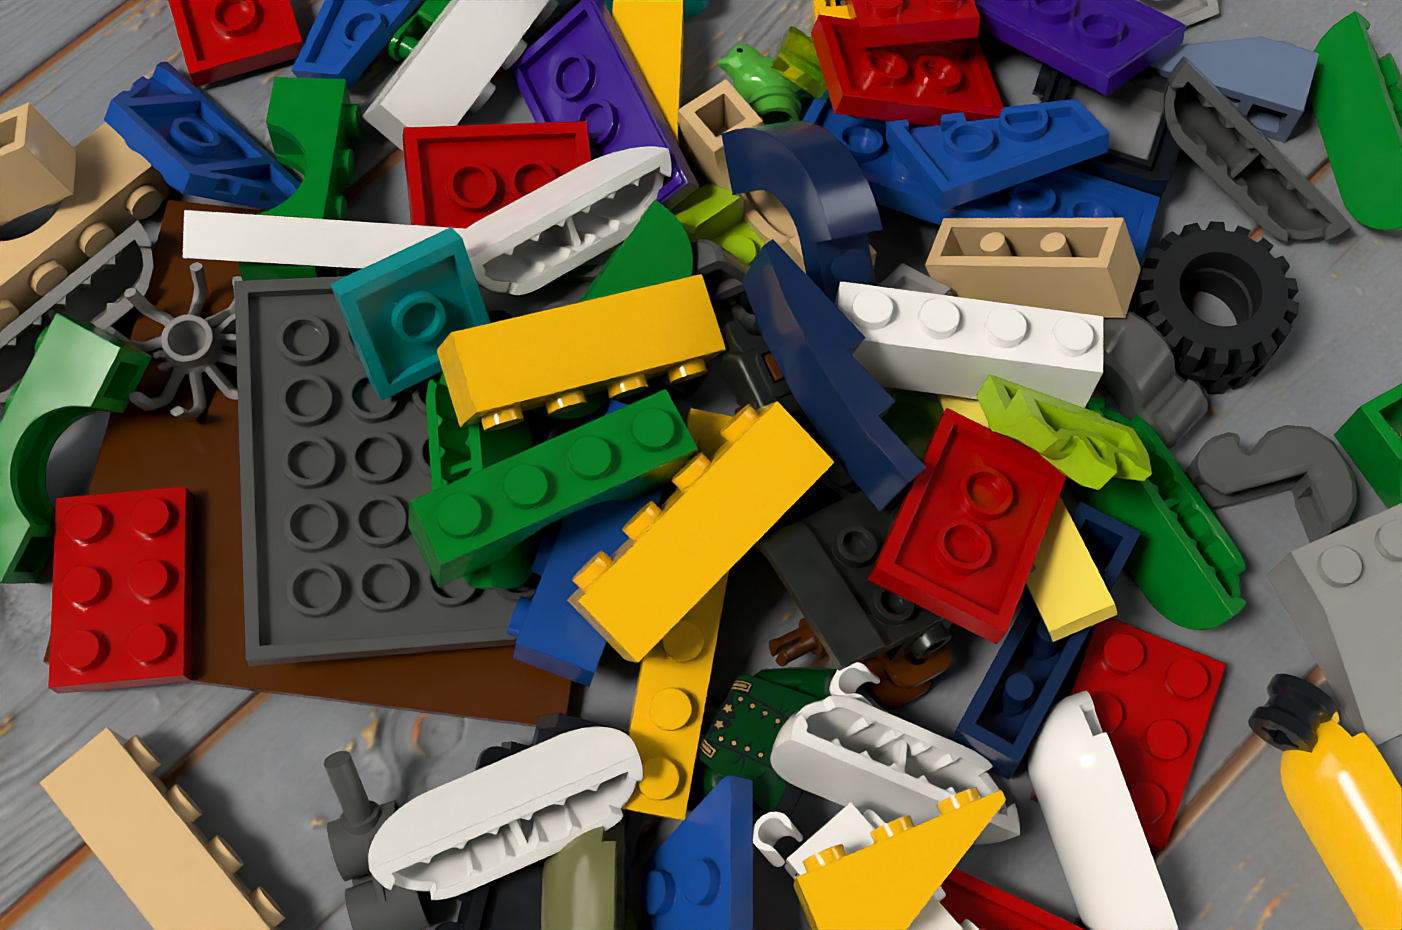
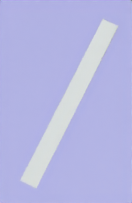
(304, 239)

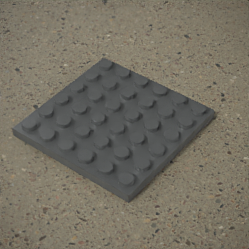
(333, 484)

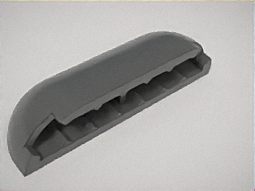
(1245, 160)

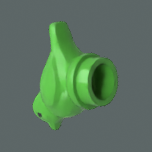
(762, 87)

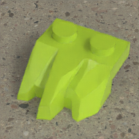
(1064, 434)

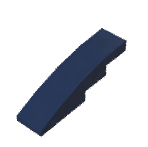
(837, 394)

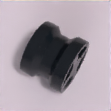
(1292, 713)

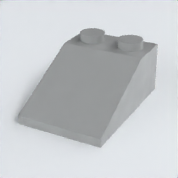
(1349, 613)

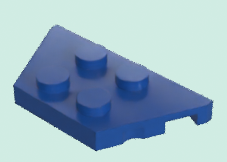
(196, 143)
(705, 866)

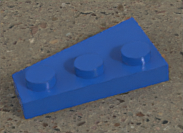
(349, 37)
(984, 156)

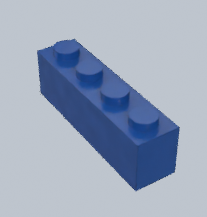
(549, 627)

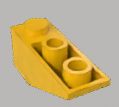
(898, 873)

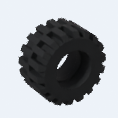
(1239, 275)

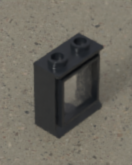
(1139, 144)

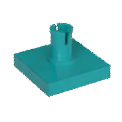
(408, 308)

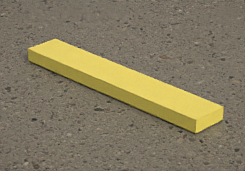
(1065, 577)

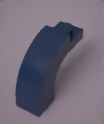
(819, 189)

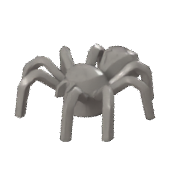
(188, 348)

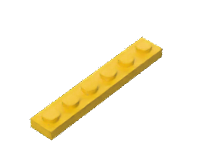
(676, 681)

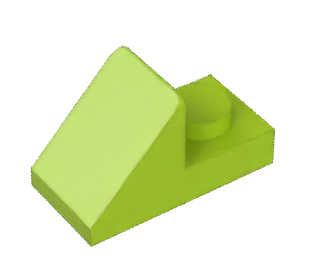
(718, 216)

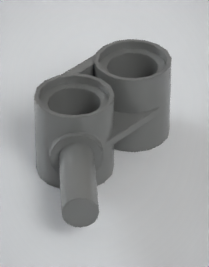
(350, 838)

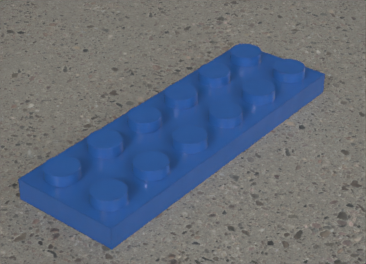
(1052, 195)

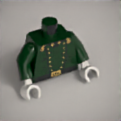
(743, 732)

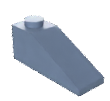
(1257, 74)

